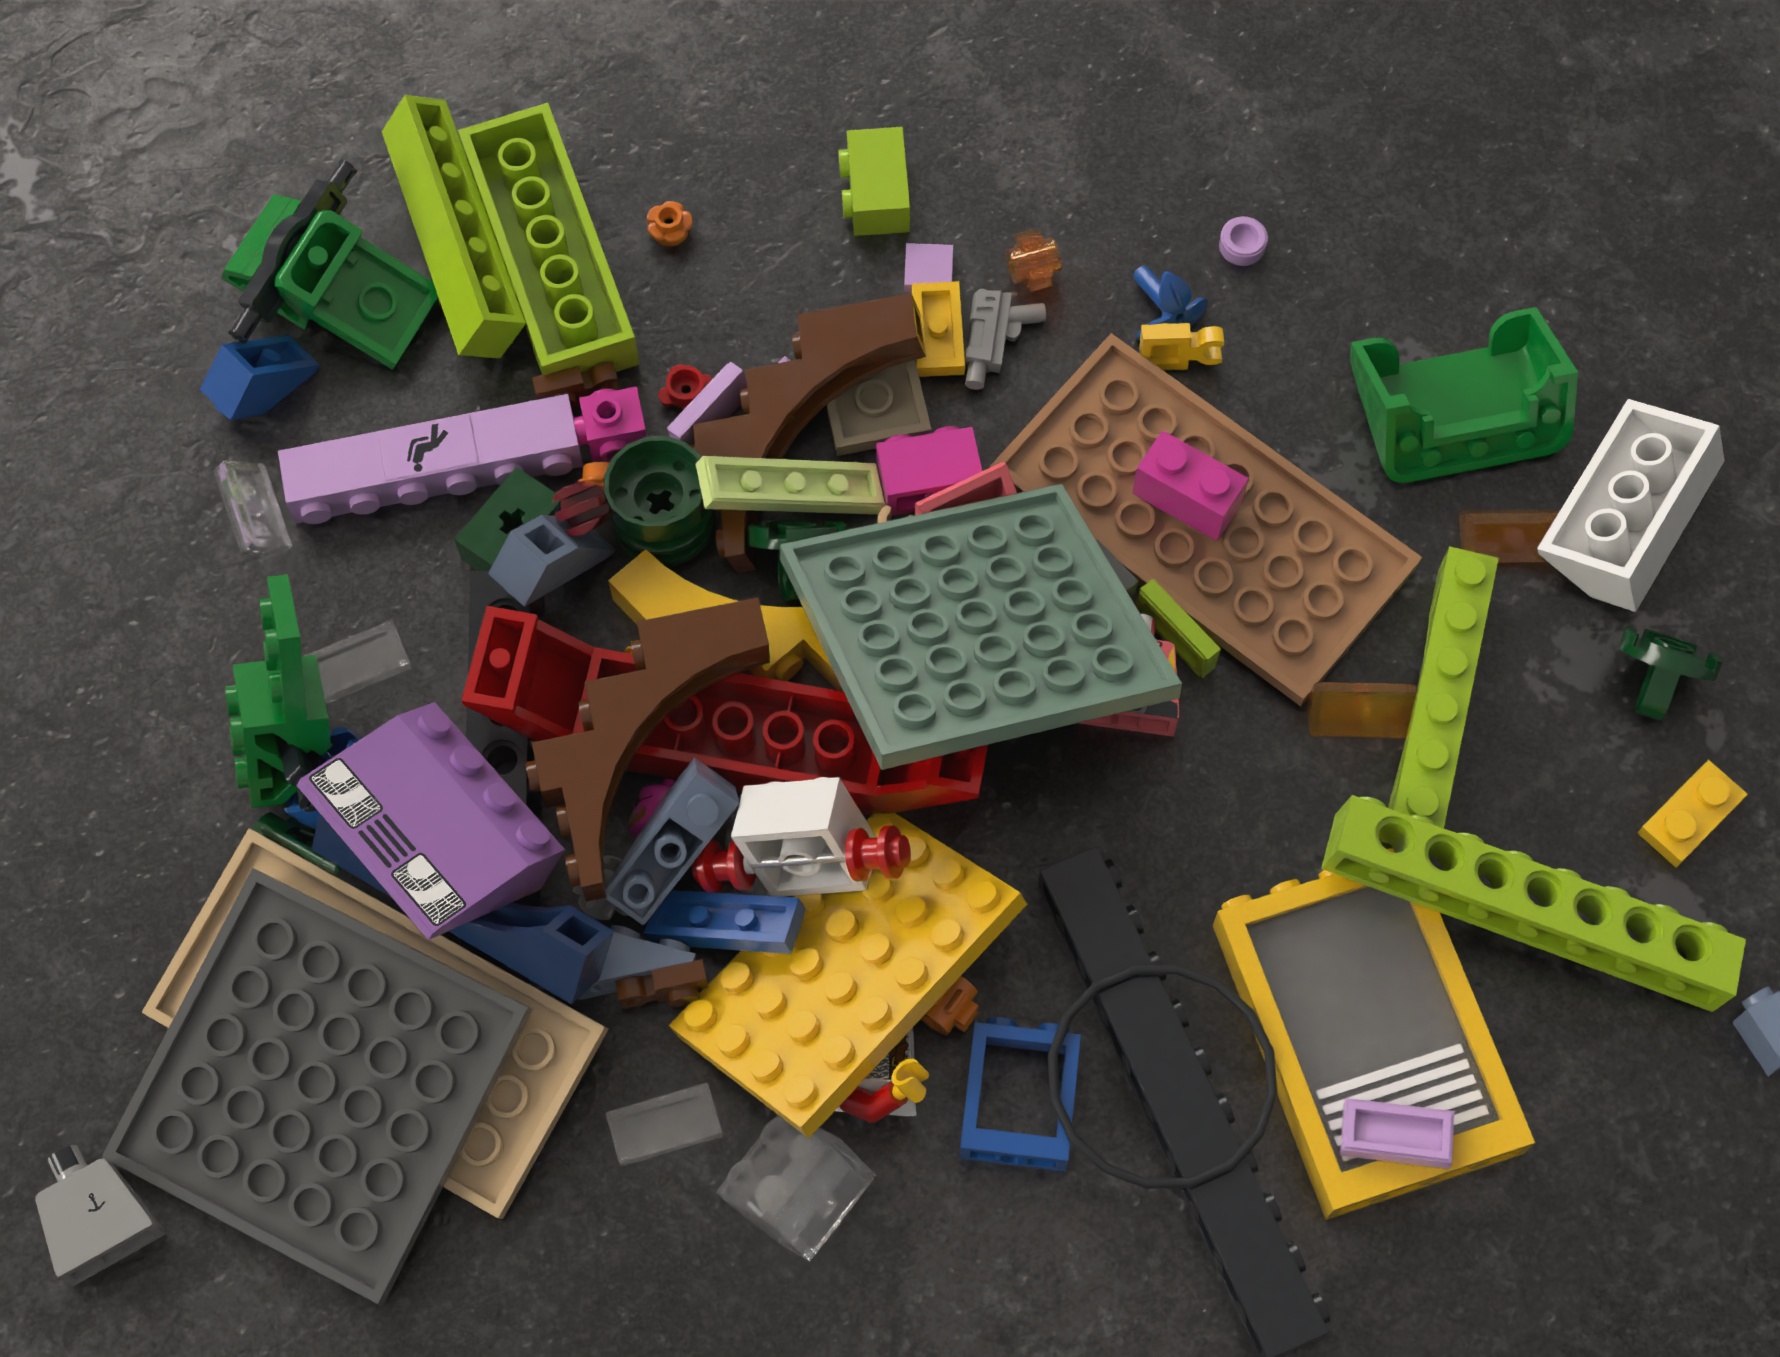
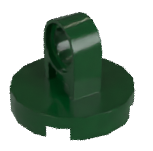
(772, 533)
(1667, 660)

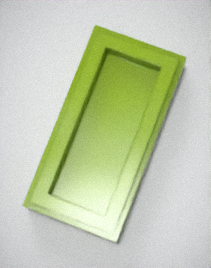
(1178, 628)

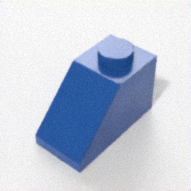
(256, 375)

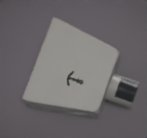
(91, 1216)

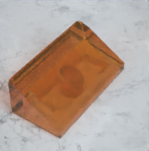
(1506, 533)
(1360, 709)

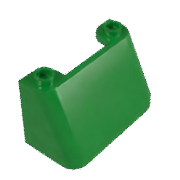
(1471, 404)

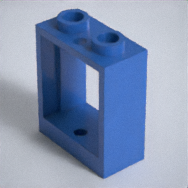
(1012, 1147)

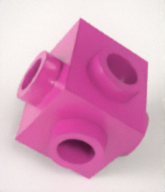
(609, 422)

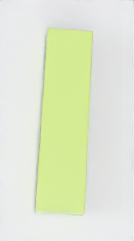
(789, 485)

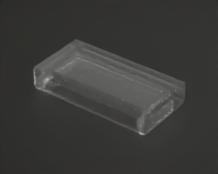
(361, 661)
(664, 1124)

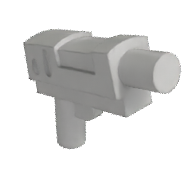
(990, 324)

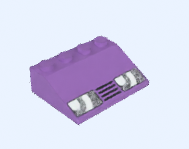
(433, 821)

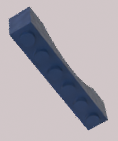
(545, 944)

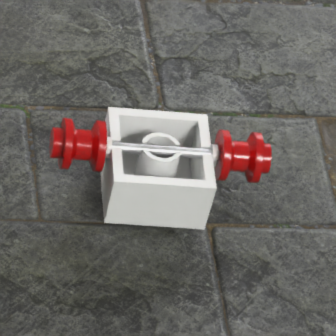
(801, 842)

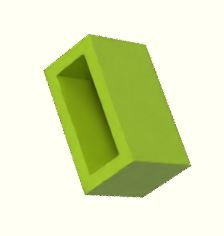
(877, 181)

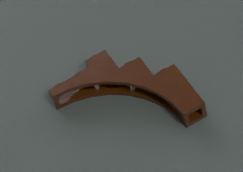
(831, 354)
(672, 663)

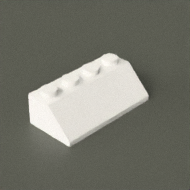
(1633, 502)

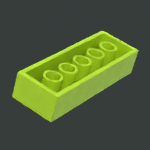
(548, 242)

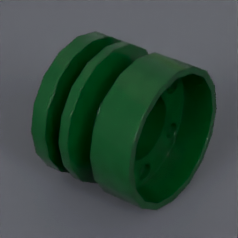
(658, 500)

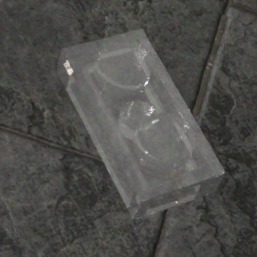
(252, 508)

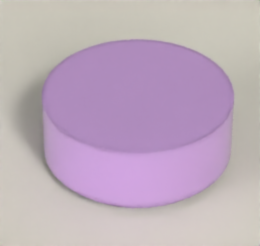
(1243, 241)

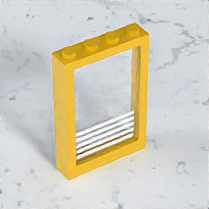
(1371, 1009)

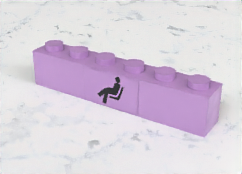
(429, 459)

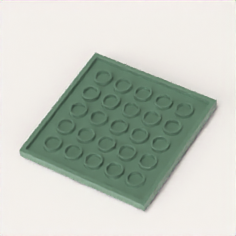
(976, 625)

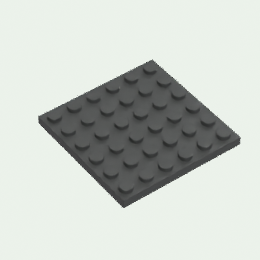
(317, 1085)

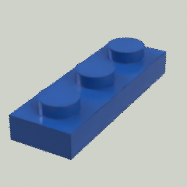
(728, 921)

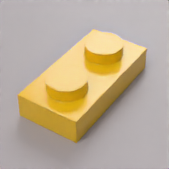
(941, 327)
(1692, 813)

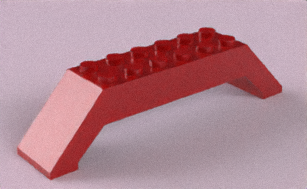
(738, 727)

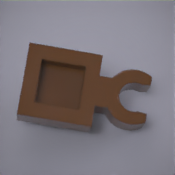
(576, 383)
(671, 984)

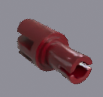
(582, 507)

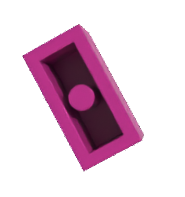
(925, 465)
(1189, 485)

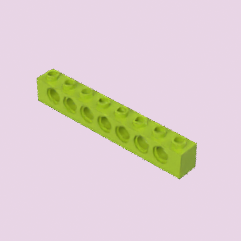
(1712, 953)

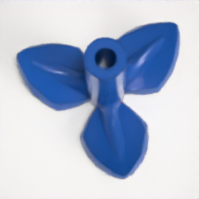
(1171, 296)

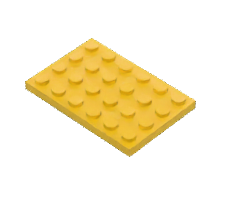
(857, 981)

